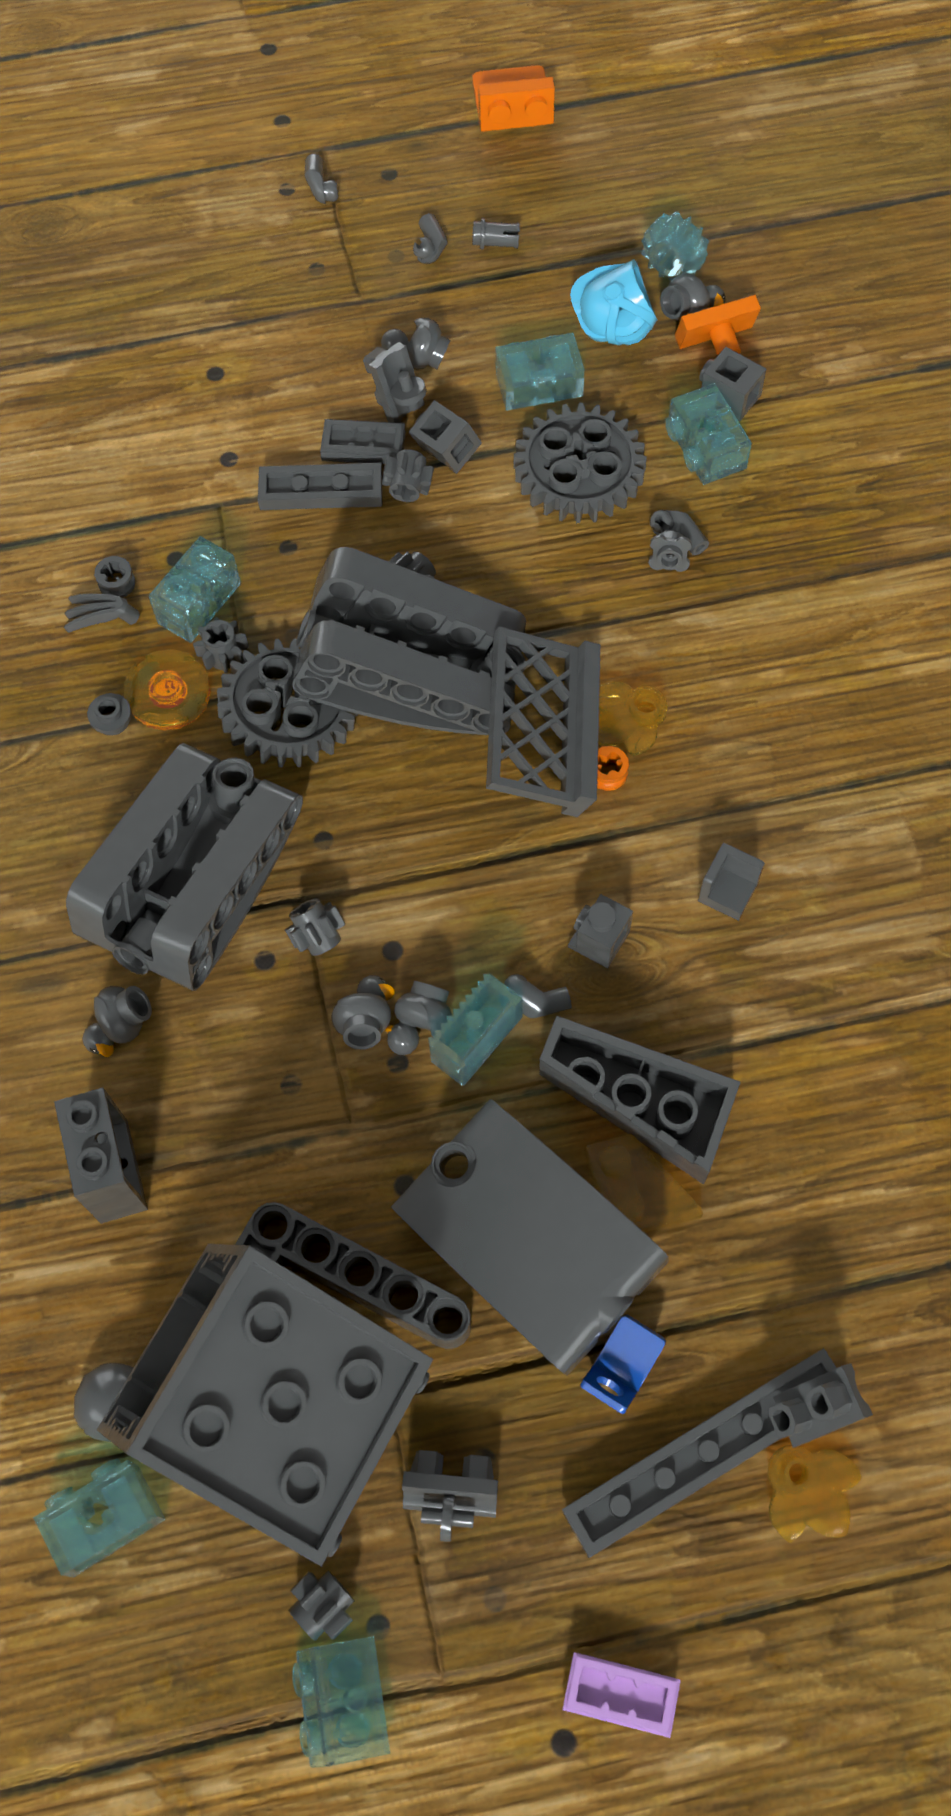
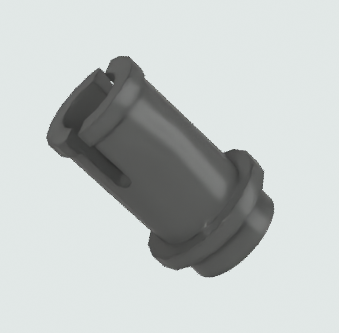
(495, 234)

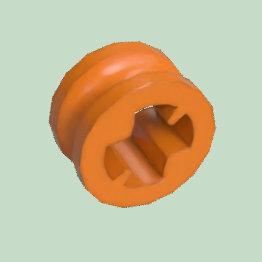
(613, 779)

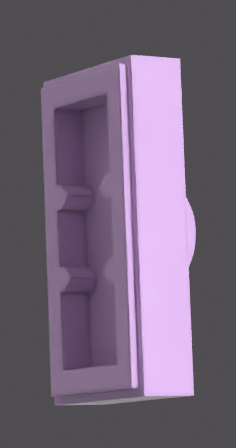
(621, 1694)

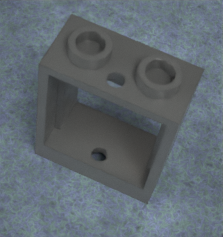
(94, 1144)

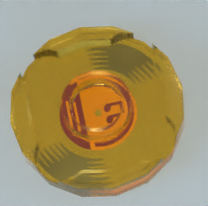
(167, 689)

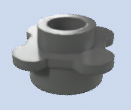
(672, 543)

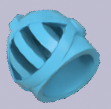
(613, 304)

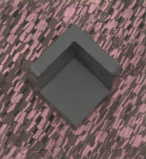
(731, 881)

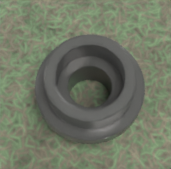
(113, 723)

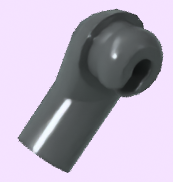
(321, 189)
(680, 522)
(537, 1002)

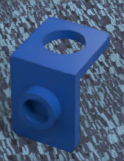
(624, 1363)

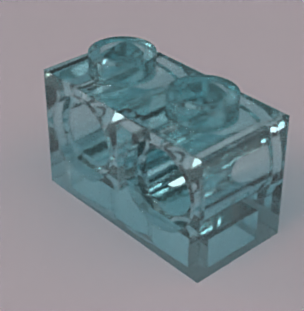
(195, 589)

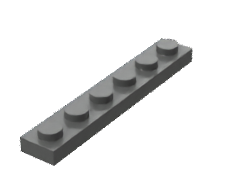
(685, 1463)

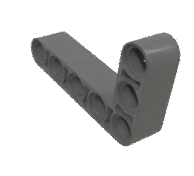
(343, 1257)

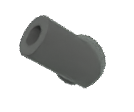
(432, 243)

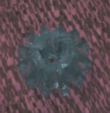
(674, 246)

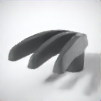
(99, 609)

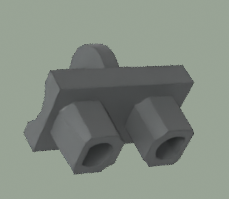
(395, 381)
(818, 1406)
(447, 1498)

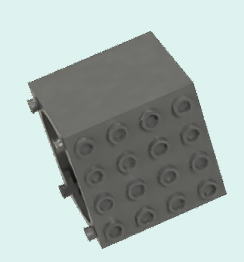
(266, 1398)

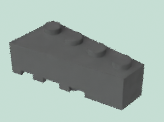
(645, 1093)

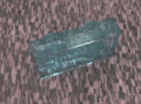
(340, 1703)

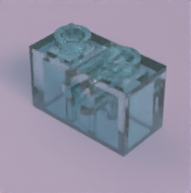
(539, 371)
(708, 434)
(80, 1543)

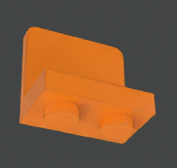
(513, 98)

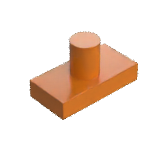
(718, 324)

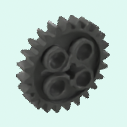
(579, 462)
(253, 690)

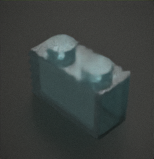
(475, 1029)

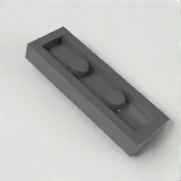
(320, 486)

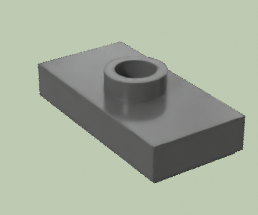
(361, 441)

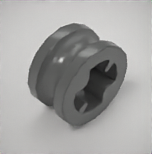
(110, 566)

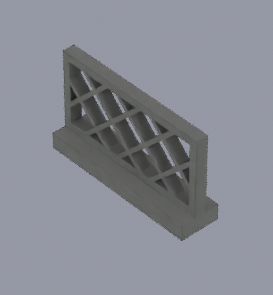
(577, 732)

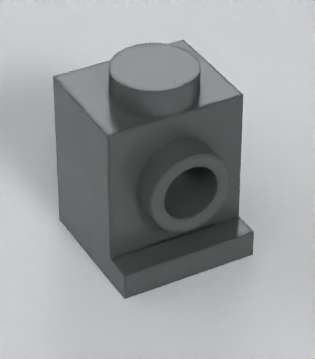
(736, 378)
(445, 436)
(601, 930)

